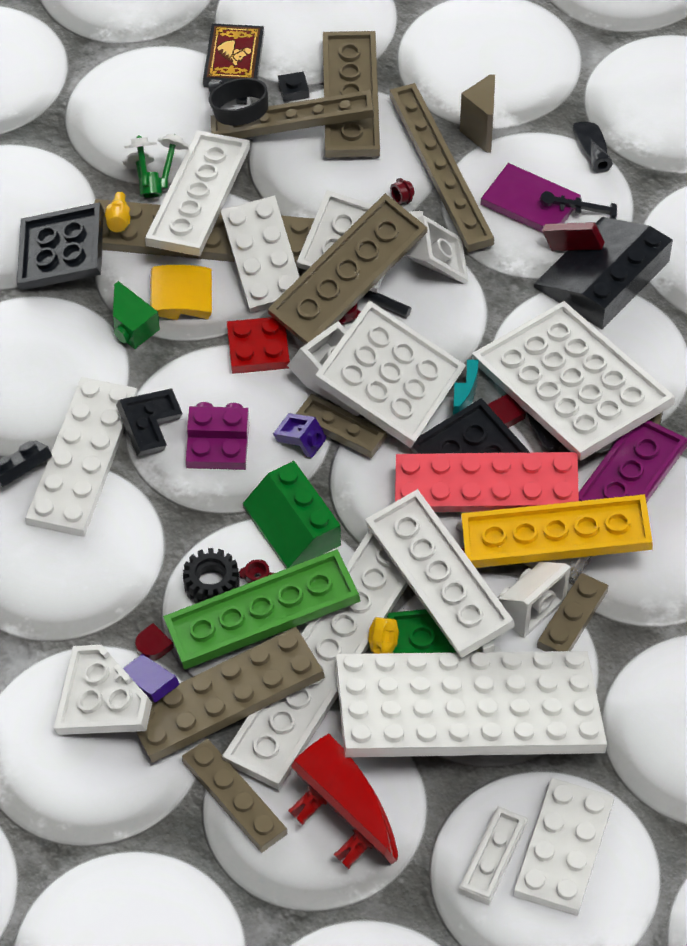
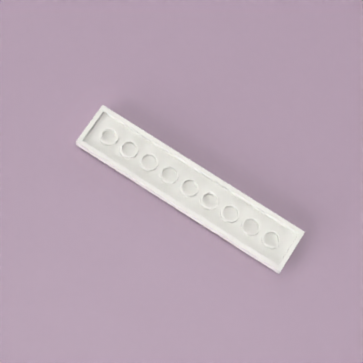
(282, 730)

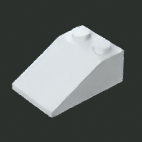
(312, 357)

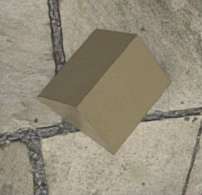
(478, 112)

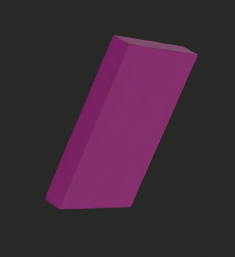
(518, 195)

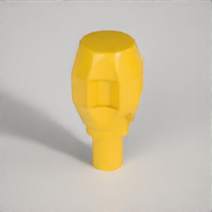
(118, 213)
(383, 635)

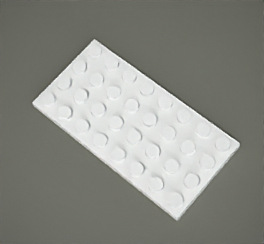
(468, 704)

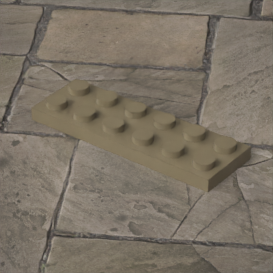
(347, 69)
(347, 269)
(229, 693)

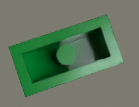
(133, 317)

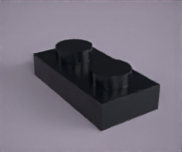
(29, 456)

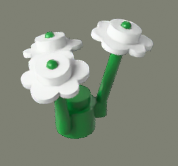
(149, 182)

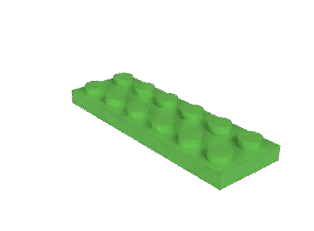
(261, 609)

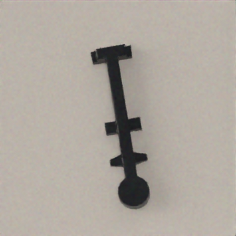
(548, 198)

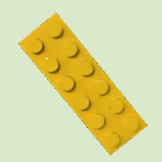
(557, 531)

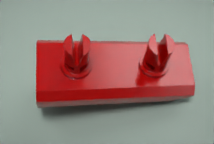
(343, 786)

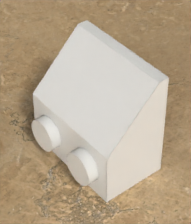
(536, 595)

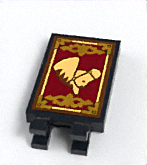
(233, 54)

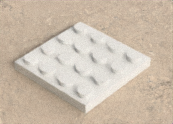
(389, 373)

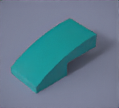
(465, 392)

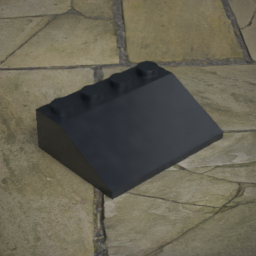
(607, 279)

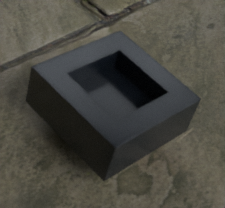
(293, 86)

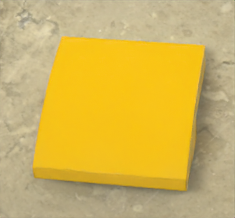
(181, 291)

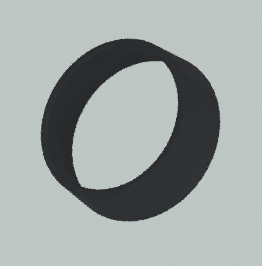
(237, 89)

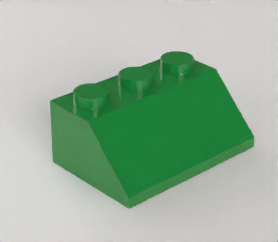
(292, 516)

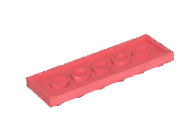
(488, 479)

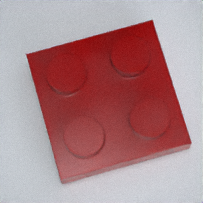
(257, 345)

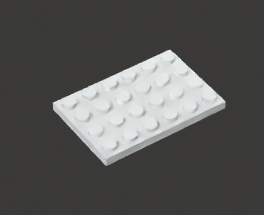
(573, 380)

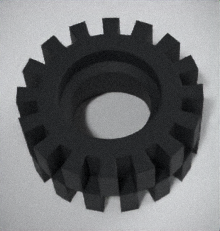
(209, 563)

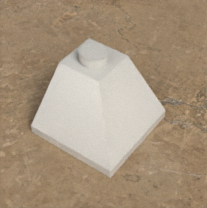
(440, 251)

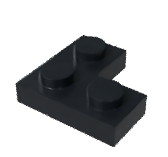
(142, 419)

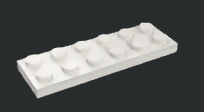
(197, 193)
(80, 458)
(440, 573)

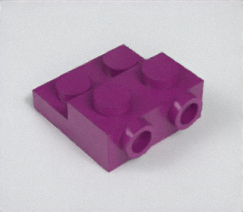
(217, 436)

